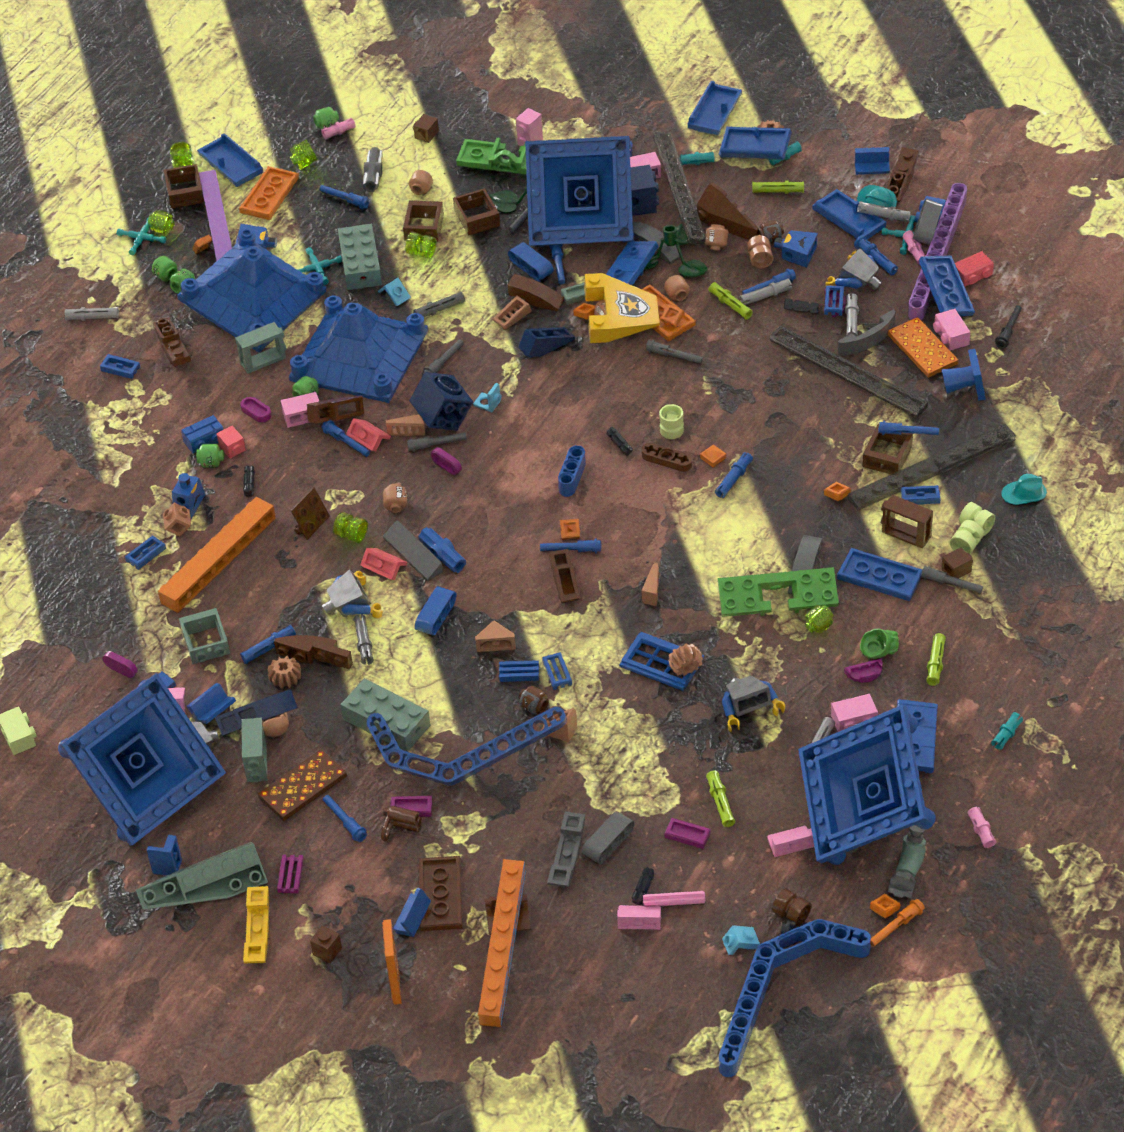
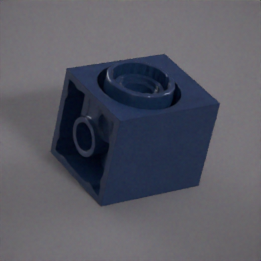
(644, 190)
(441, 401)

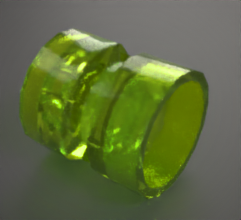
(181, 154)
(421, 245)
(351, 527)

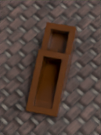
(534, 293)
(335, 409)
(564, 575)

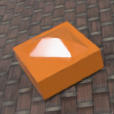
(202, 244)
(584, 311)
(672, 315)
(713, 455)
(837, 491)
(570, 529)
(885, 906)

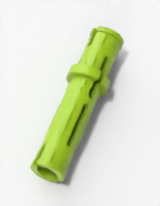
(771, 187)
(725, 296)
(935, 664)
(718, 791)

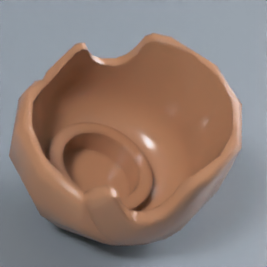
(276, 726)

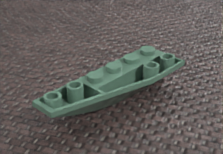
(207, 880)

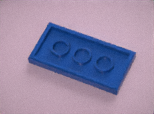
(946, 284)
(880, 574)

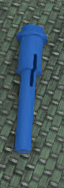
(361, 201)
(557, 255)
(789, 274)
(329, 428)
(898, 428)
(581, 546)
(358, 833)

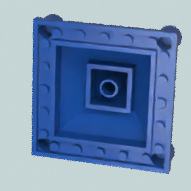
(579, 191)
(251, 290)
(359, 351)
(142, 759)
(863, 784)

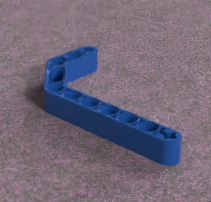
(473, 756)
(853, 943)

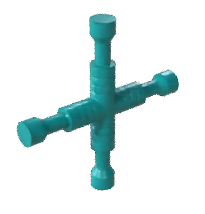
(899, 233)
(140, 236)
(316, 265)

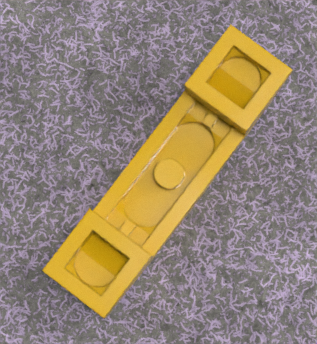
(257, 925)

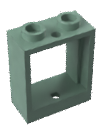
(258, 337)
(209, 620)
(254, 750)

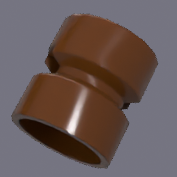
(789, 906)

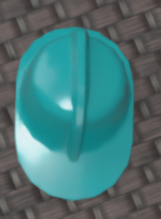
(877, 195)
(1025, 490)

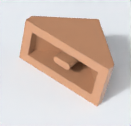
(495, 638)
(567, 731)

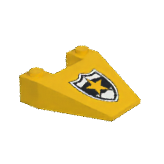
(626, 308)

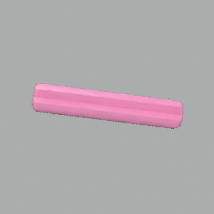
(680, 898)

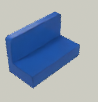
(872, 160)
(210, 704)
(167, 859)
(412, 913)

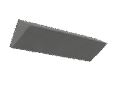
(413, 551)

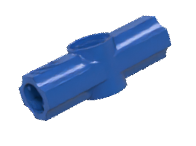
(442, 549)

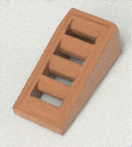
(516, 303)
(412, 426)
(650, 588)

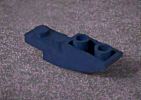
(264, 708)

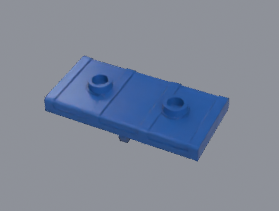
(713, 108)
(755, 142)
(231, 160)
(843, 212)
(632, 261)
(925, 734)

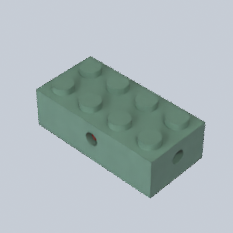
(359, 256)
(404, 717)

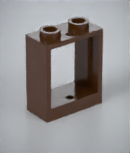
(184, 196)
(424, 209)
(481, 221)
(874, 460)
(913, 535)

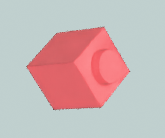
(231, 442)

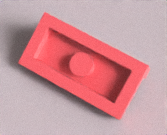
(366, 434)
(382, 562)

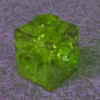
(302, 154)

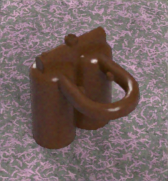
(400, 818)

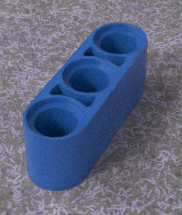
(530, 261)
(571, 471)
(435, 610)

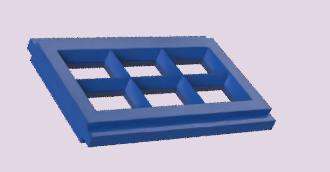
(650, 672)

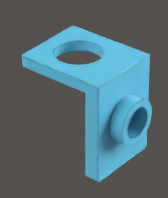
(396, 291)
(493, 397)

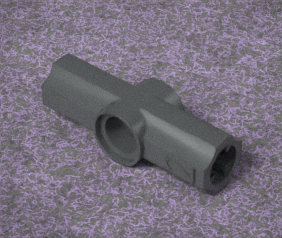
(373, 169)

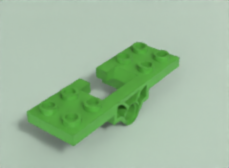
(489, 156)
(809, 588)

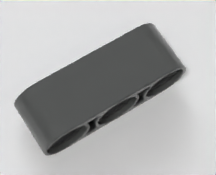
(927, 221)
(608, 837)

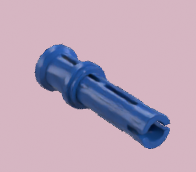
(871, 249)

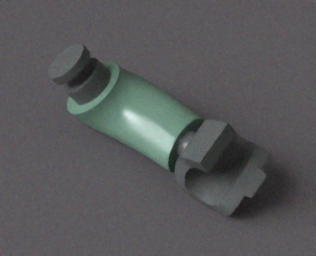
(910, 861)

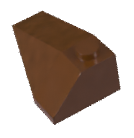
(718, 210)

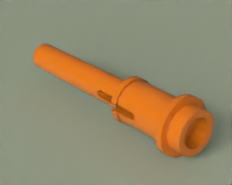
(903, 917)

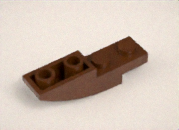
(903, 172)
(171, 342)
(307, 648)

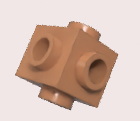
(177, 519)

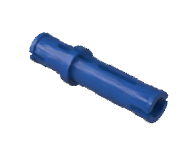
(737, 470)
(266, 645)

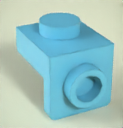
(740, 937)

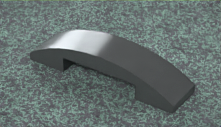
(647, 233)
(870, 338)
(806, 554)
(568, 850)

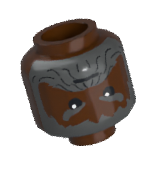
(771, 230)
(533, 700)

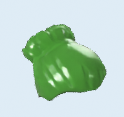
(879, 643)

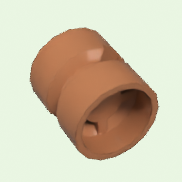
(760, 251)

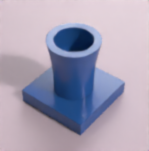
(965, 377)

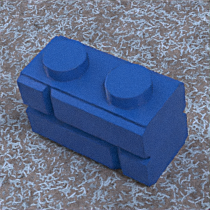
(201, 433)

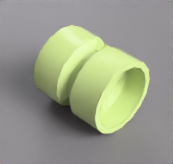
(671, 421)
(976, 514)
(967, 536)

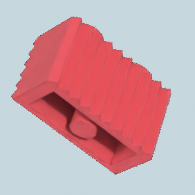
(974, 268)

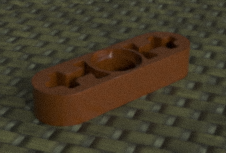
(678, 461)

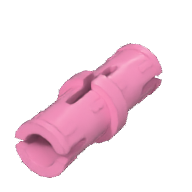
(338, 128)
(913, 246)
(981, 827)

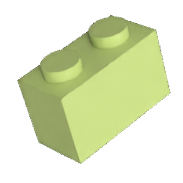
(16, 730)

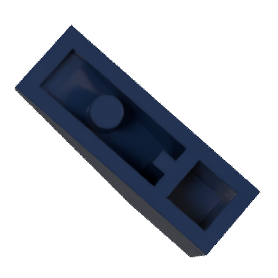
(544, 340)

